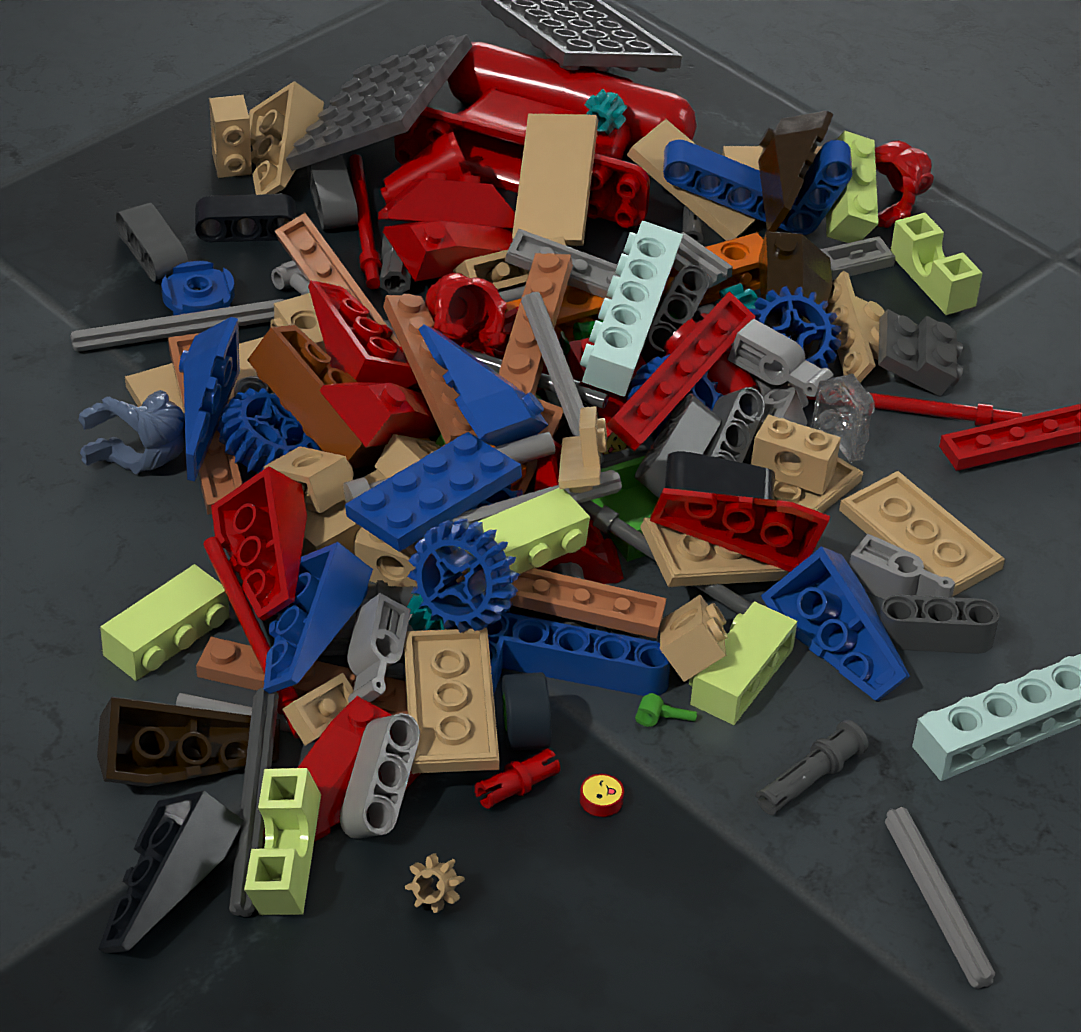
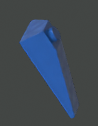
(209, 378)
(486, 399)
(327, 594)
(839, 622)

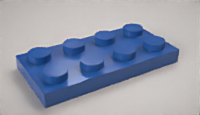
(433, 491)

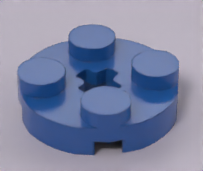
(215, 293)

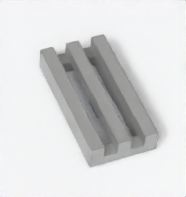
(699, 255)
(859, 257)

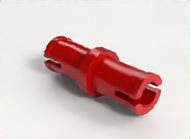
(517, 778)

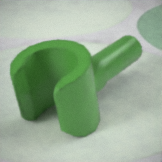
(653, 707)

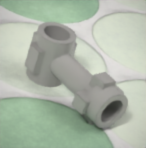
(288, 277)

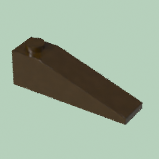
(786, 159)
(793, 263)
(170, 743)

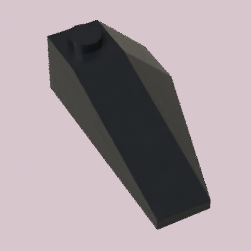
(176, 850)

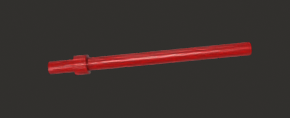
(369, 258)
(982, 414)
(246, 617)

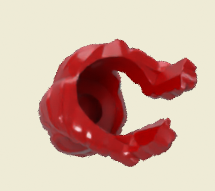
(907, 172)
(465, 304)

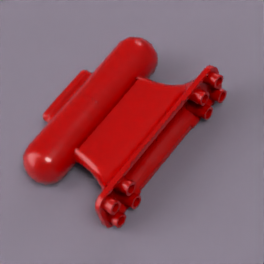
(508, 85)

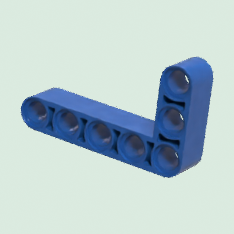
(740, 185)
(577, 655)

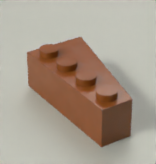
(295, 373)

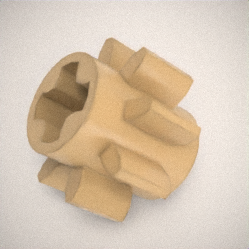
(422, 883)

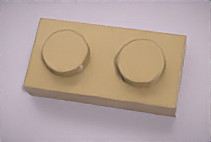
(318, 708)

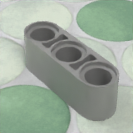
(365, 789)

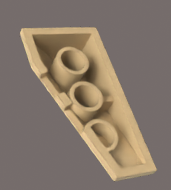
(275, 129)

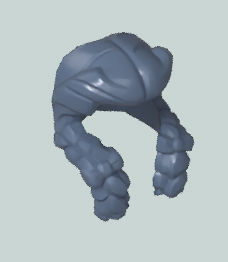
(157, 423)

